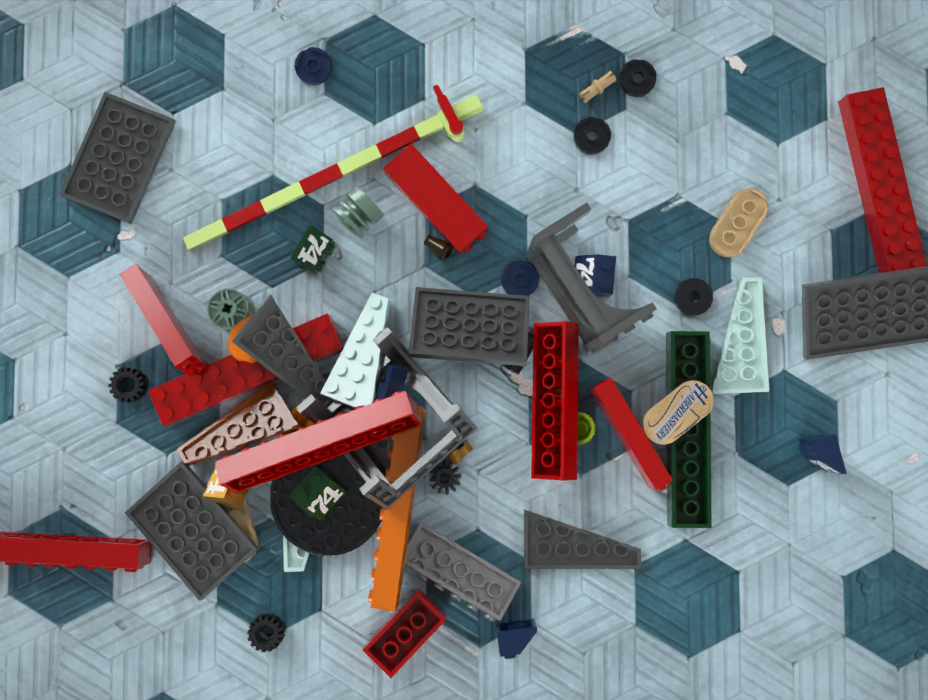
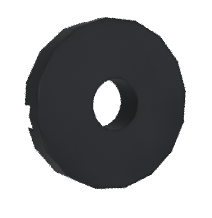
(634, 88)
(588, 146)
(704, 293)

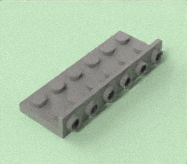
(460, 572)

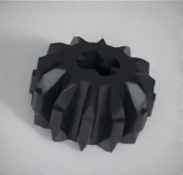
(438, 476)

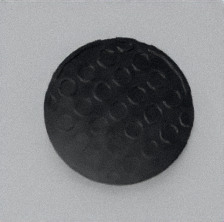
(346, 524)

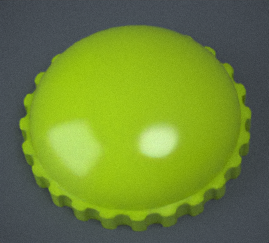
(586, 428)

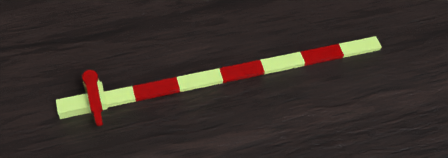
(448, 119)

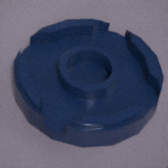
(313, 66)
(520, 278)

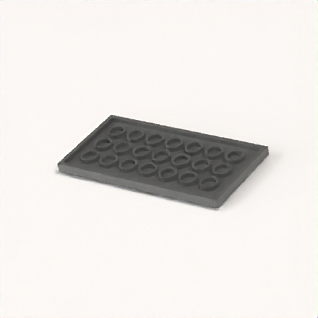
(865, 312)

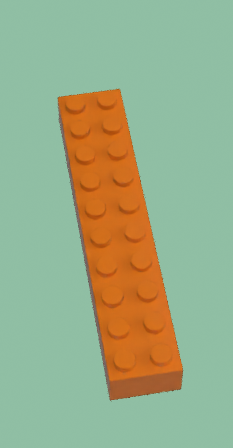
(396, 523)

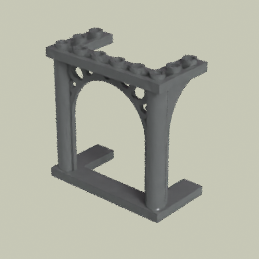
(597, 321)
(377, 486)

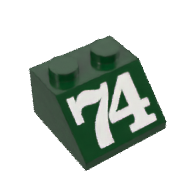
(313, 250)
(318, 493)

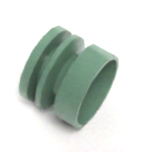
(358, 212)
(219, 303)

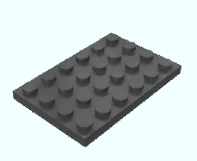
(117, 157)
(469, 326)
(191, 531)

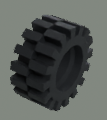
(116, 385)
(261, 643)

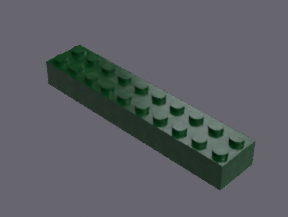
(691, 453)

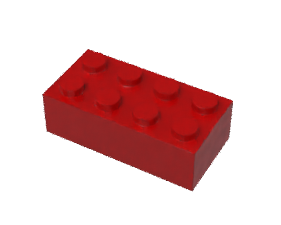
(404, 632)

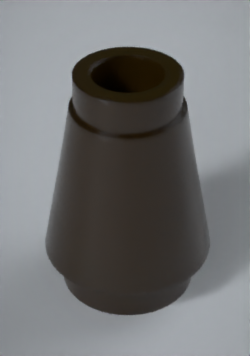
(439, 247)

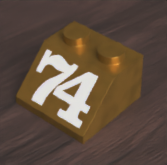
(223, 495)

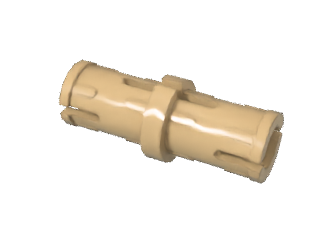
(597, 87)

